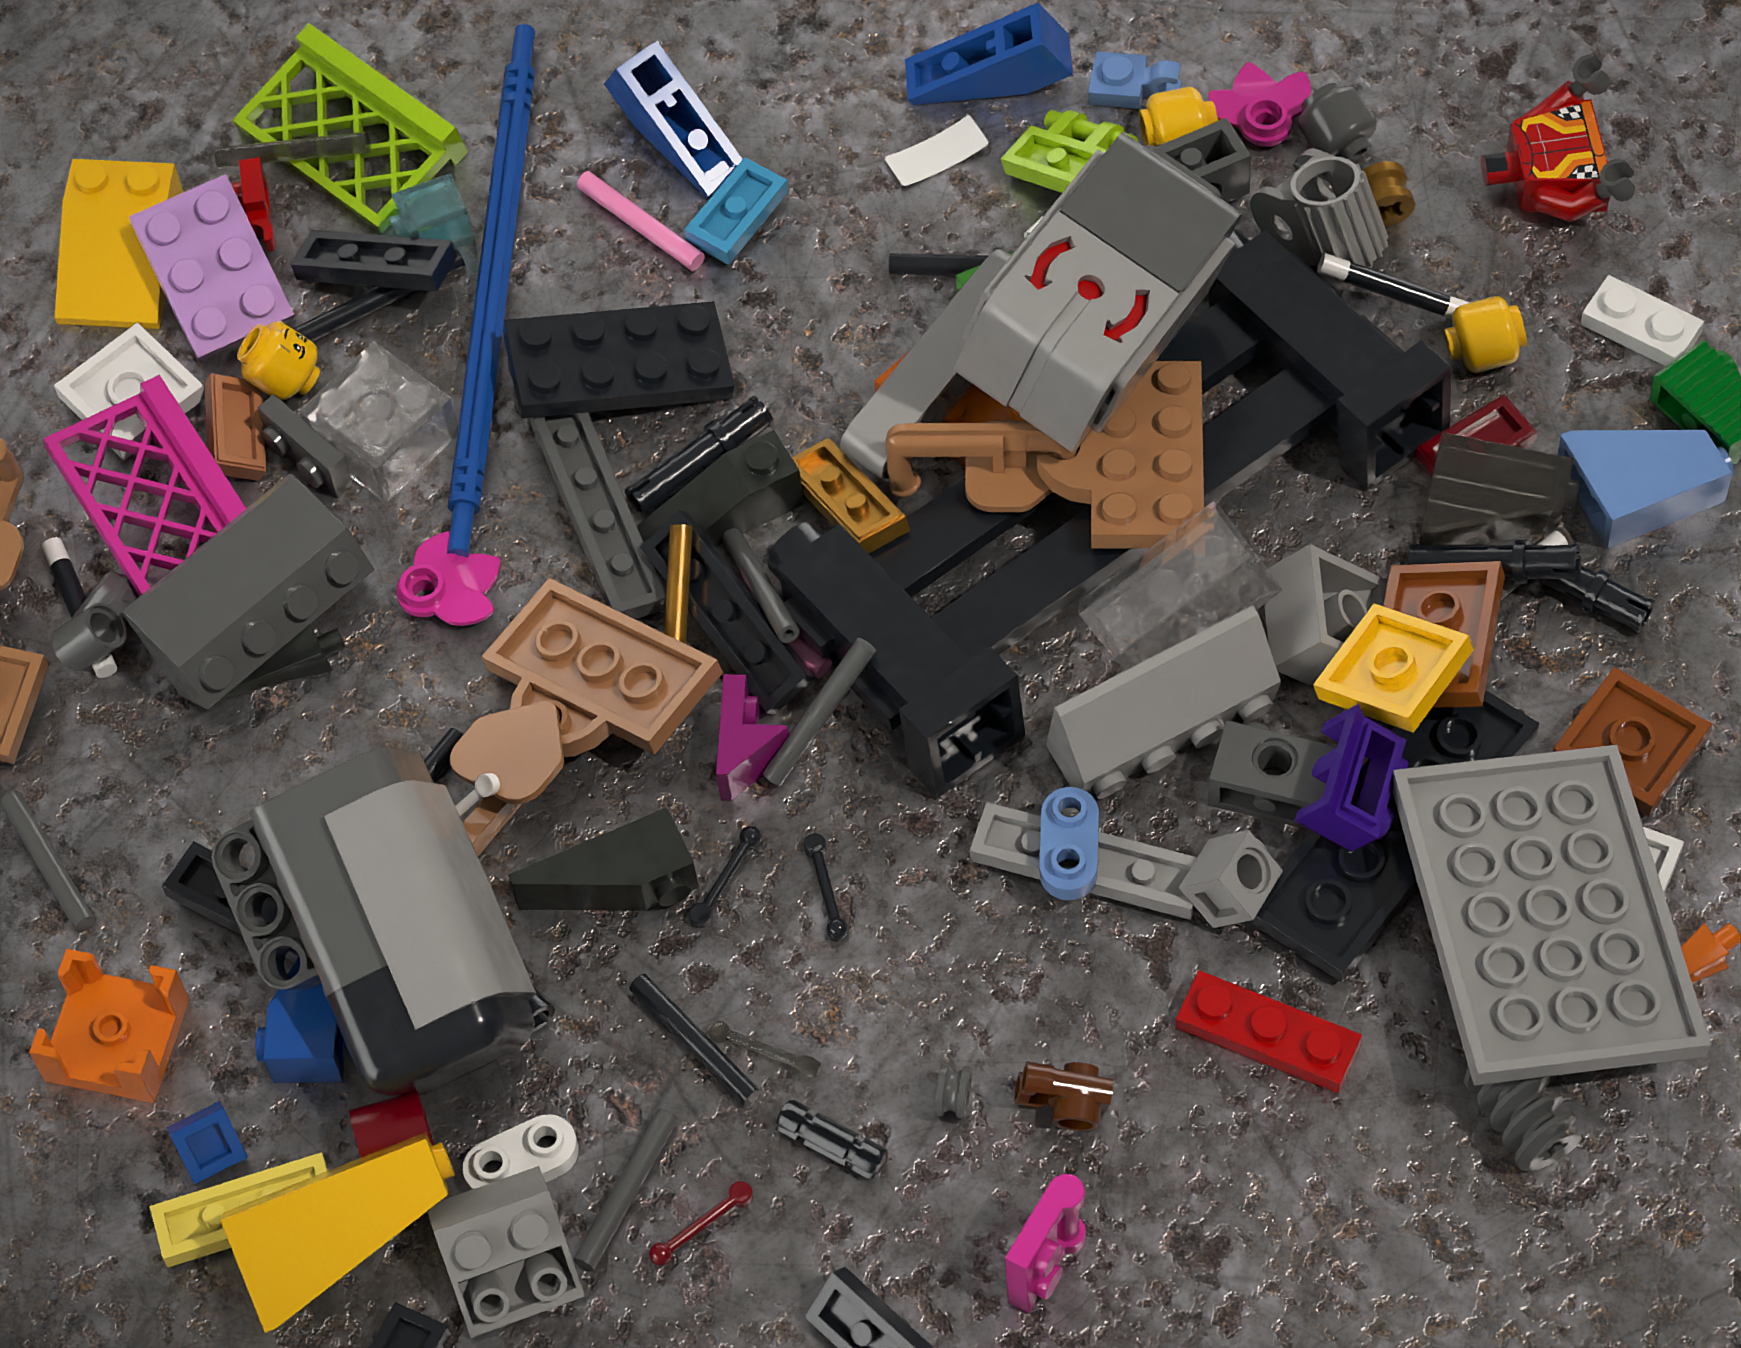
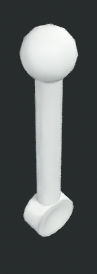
(485, 786)

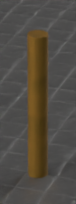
(678, 582)

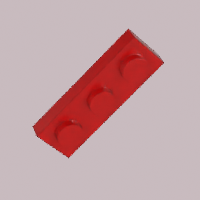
(1268, 1031)

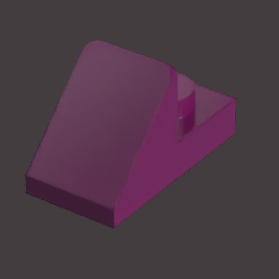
(743, 743)

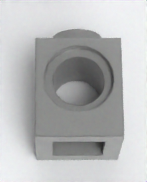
(1231, 879)

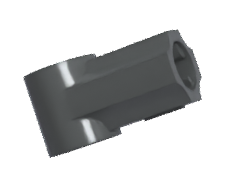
(97, 624)

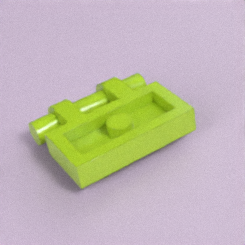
(1058, 154)

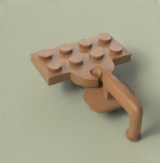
(1135, 474)
(577, 682)

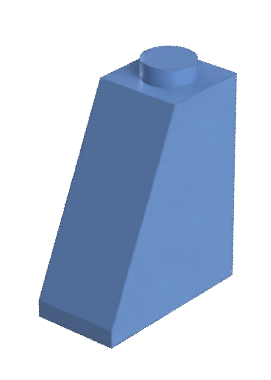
(1645, 478)

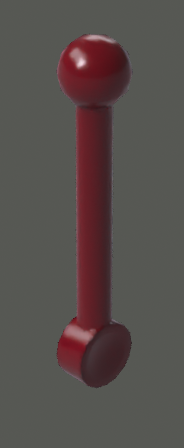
(739, 1196)

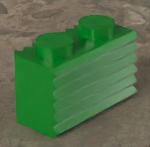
(1703, 394)

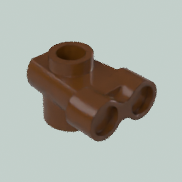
(1074, 1093)

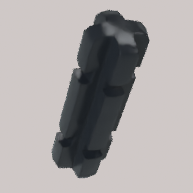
(831, 1139)

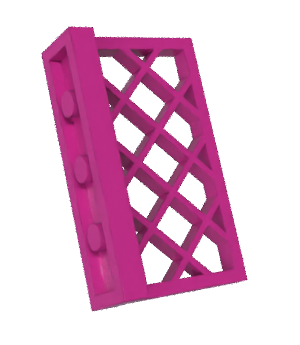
(178, 446)

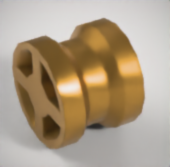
(1388, 187)

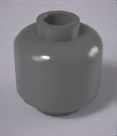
(1337, 121)

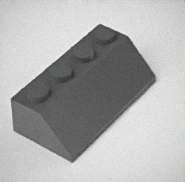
(247, 592)

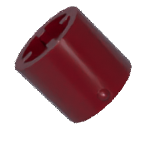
(388, 1122)

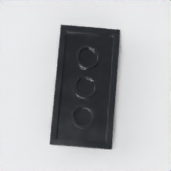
(618, 359)

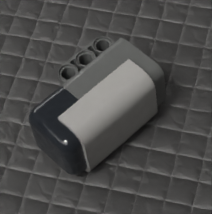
(385, 915)

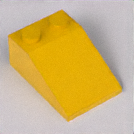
(101, 261)

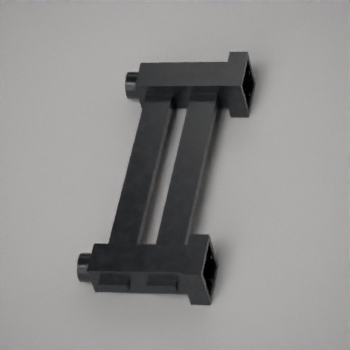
(944, 671)

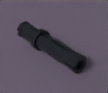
(691, 460)
(1518, 560)

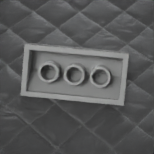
(1165, 705)

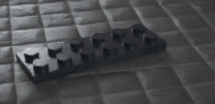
(1340, 901)

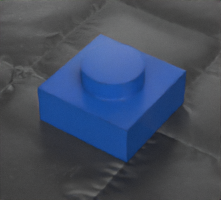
(207, 1142)

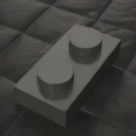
(315, 456)

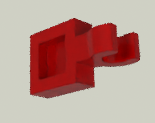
(255, 199)

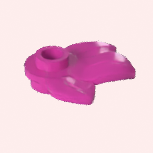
(1261, 100)
(456, 583)

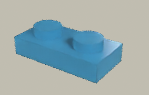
(736, 210)

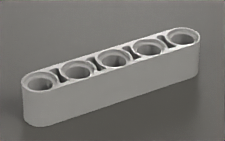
(924, 382)

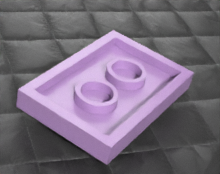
(211, 266)

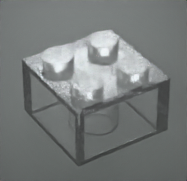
(382, 420)

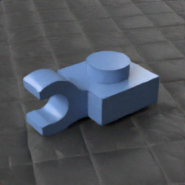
(1125, 79)

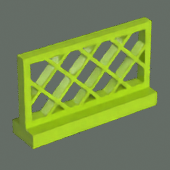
(367, 90)

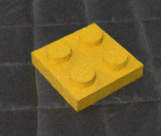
(1393, 667)

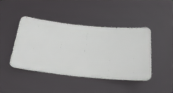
(937, 152)

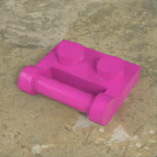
(1043, 1241)

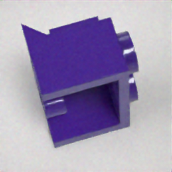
(1334, 814)

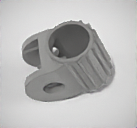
(1329, 223)

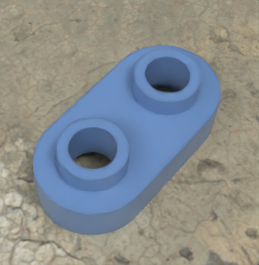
(1069, 839)

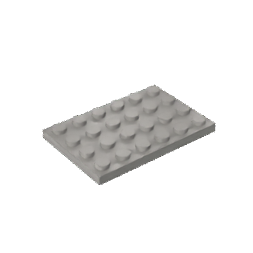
(1548, 915)

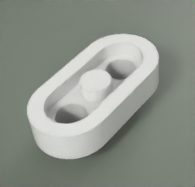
(518, 1151)

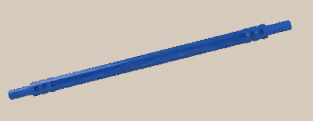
(491, 293)

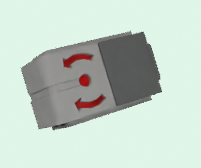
(1098, 290)

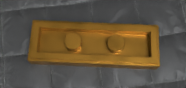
(848, 496)

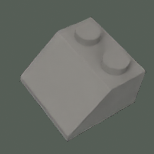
(1316, 609)

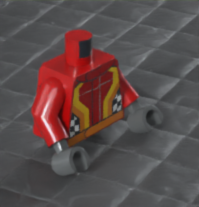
(1559, 153)

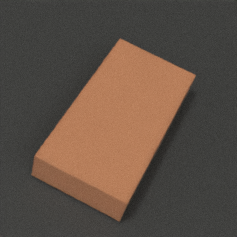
(235, 426)

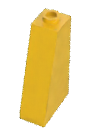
(326, 1225)

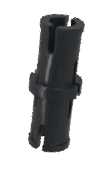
(1603, 595)

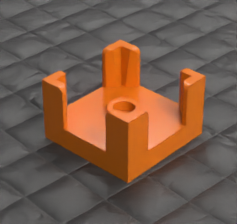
(112, 1030)

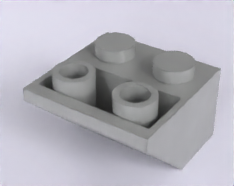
(505, 1251)

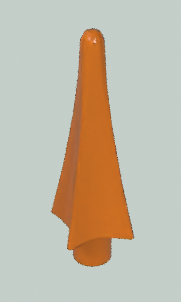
(1707, 951)

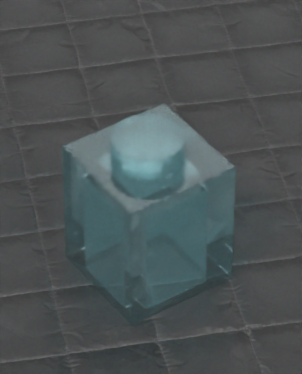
(432, 212)

